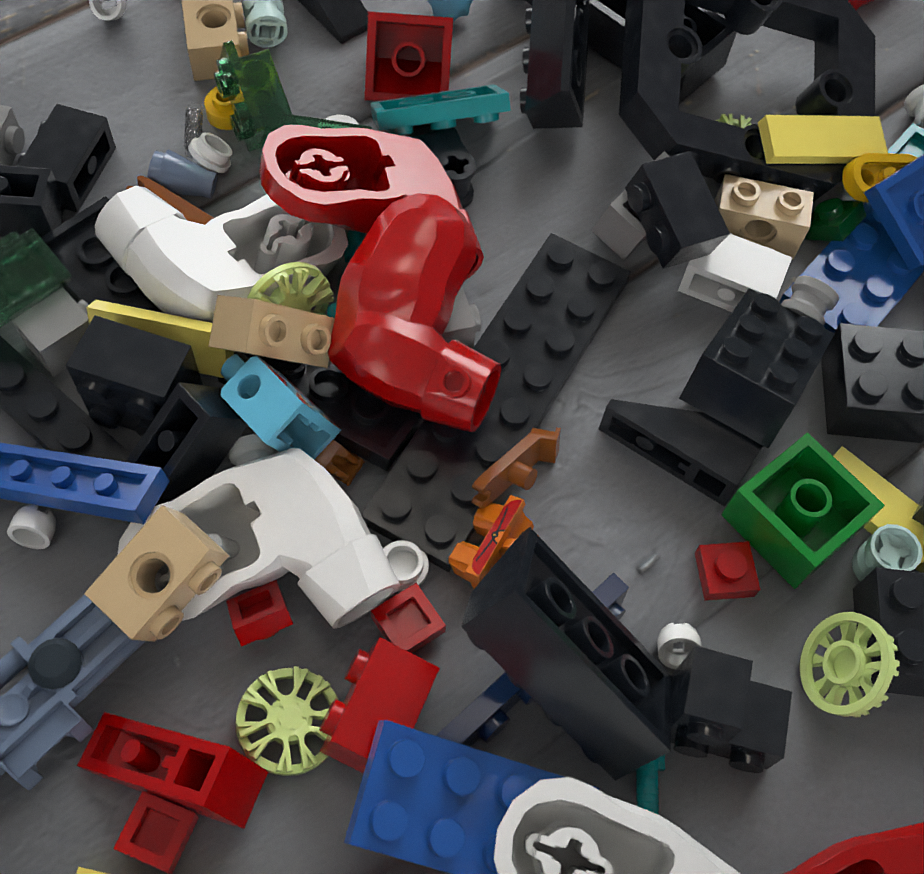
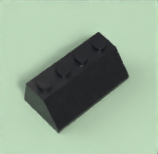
(556, 63)
(572, 657)

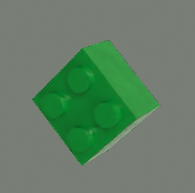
(801, 509)

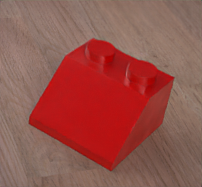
(407, 55)

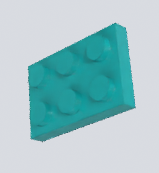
(440, 109)

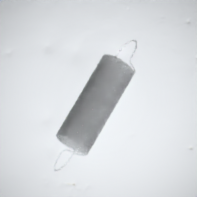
(193, 125)

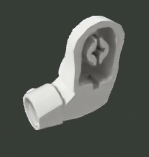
(189, 263)
(282, 519)
(580, 830)

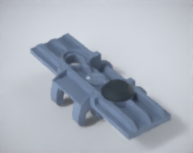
(63, 670)

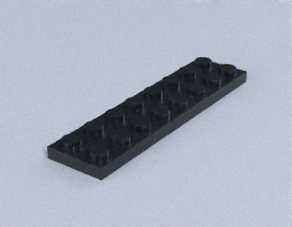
(538, 343)

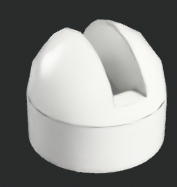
(108, 14)
(32, 527)
(676, 633)

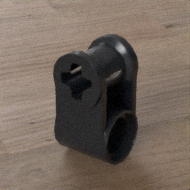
(454, 158)

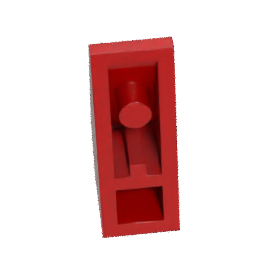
(176, 768)

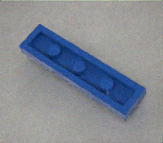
(80, 483)

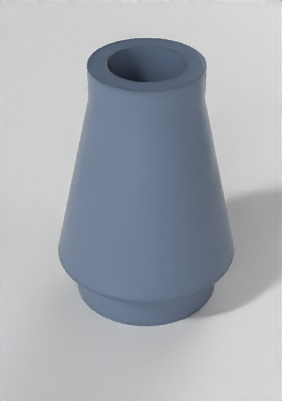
(181, 175)

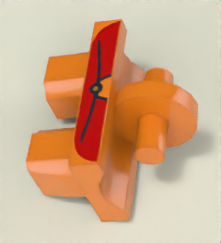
(501, 528)

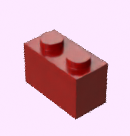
(384, 686)

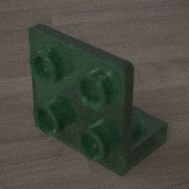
(253, 93)
(27, 273)

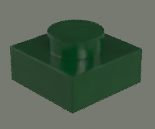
(835, 219)

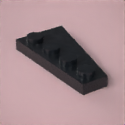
(366, 422)

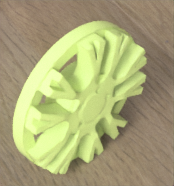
(293, 294)
(848, 664)
(286, 721)

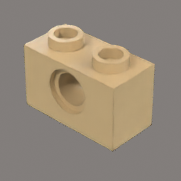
(207, 28)
(765, 212)
(271, 331)
(128, 586)

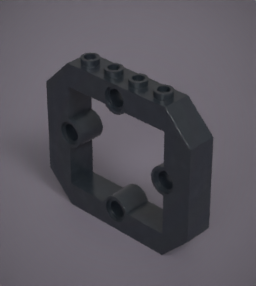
(662, 50)

